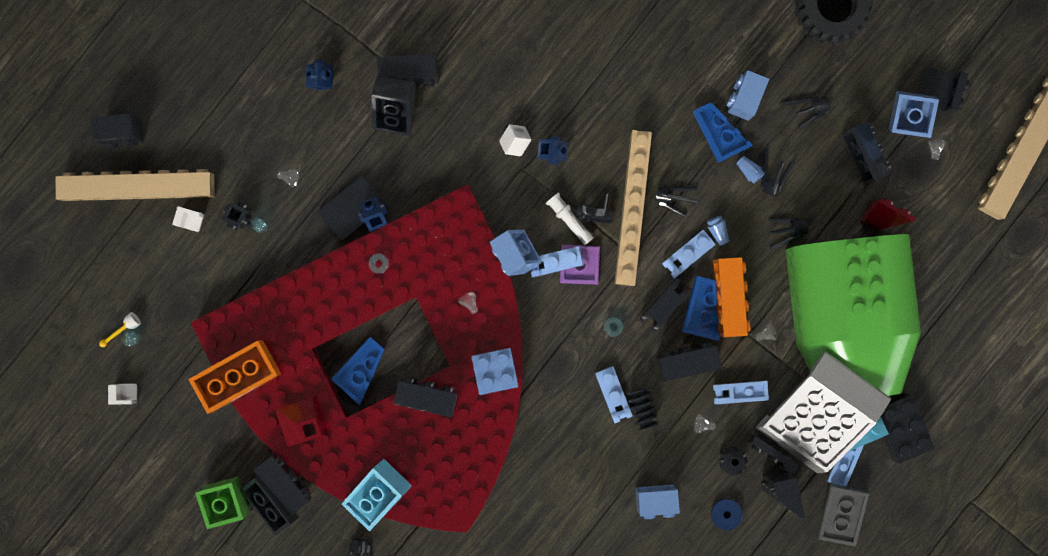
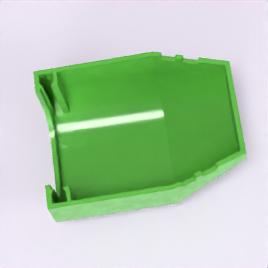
(857, 306)

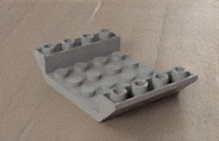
(825, 414)

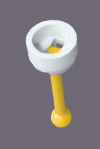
(130, 321)

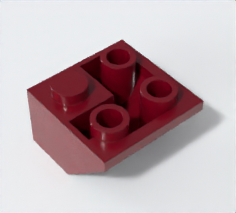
(883, 215)
(300, 422)

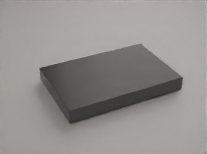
(843, 514)

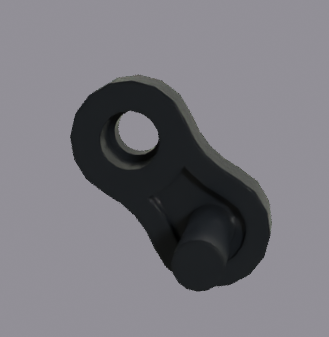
(602, 215)

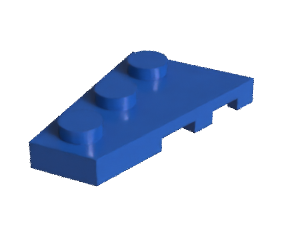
(719, 133)
(701, 312)
(359, 370)

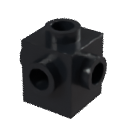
(230, 215)
(726, 458)

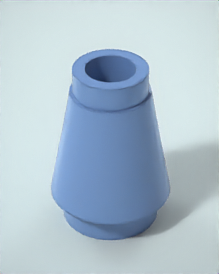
(750, 169)
(718, 229)

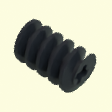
(643, 408)

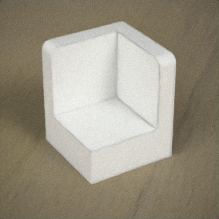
(515, 140)
(188, 219)
(122, 393)

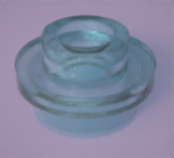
(259, 225)
(374, 268)
(618, 322)
(131, 338)

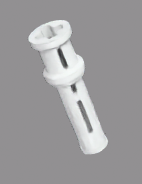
(563, 211)

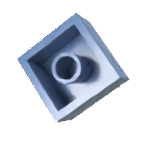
(747, 96)
(913, 114)
(515, 252)
(494, 371)
(657, 501)

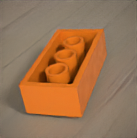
(731, 300)
(234, 376)

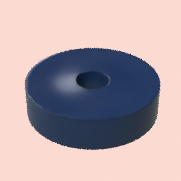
(718, 510)

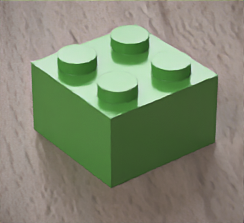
(222, 502)

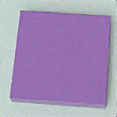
(583, 274)

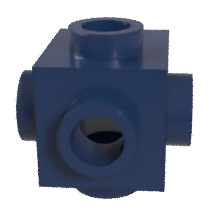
(319, 75)
(552, 150)
(373, 213)

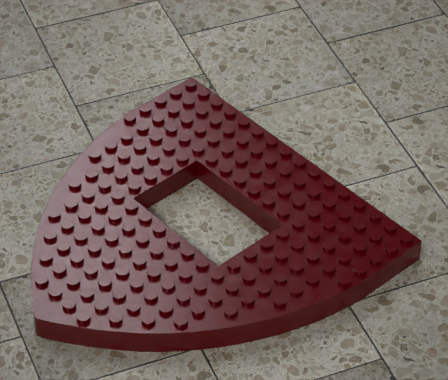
(433, 258)

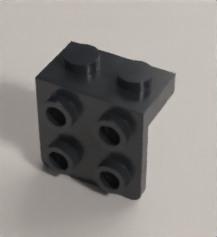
(945, 87)

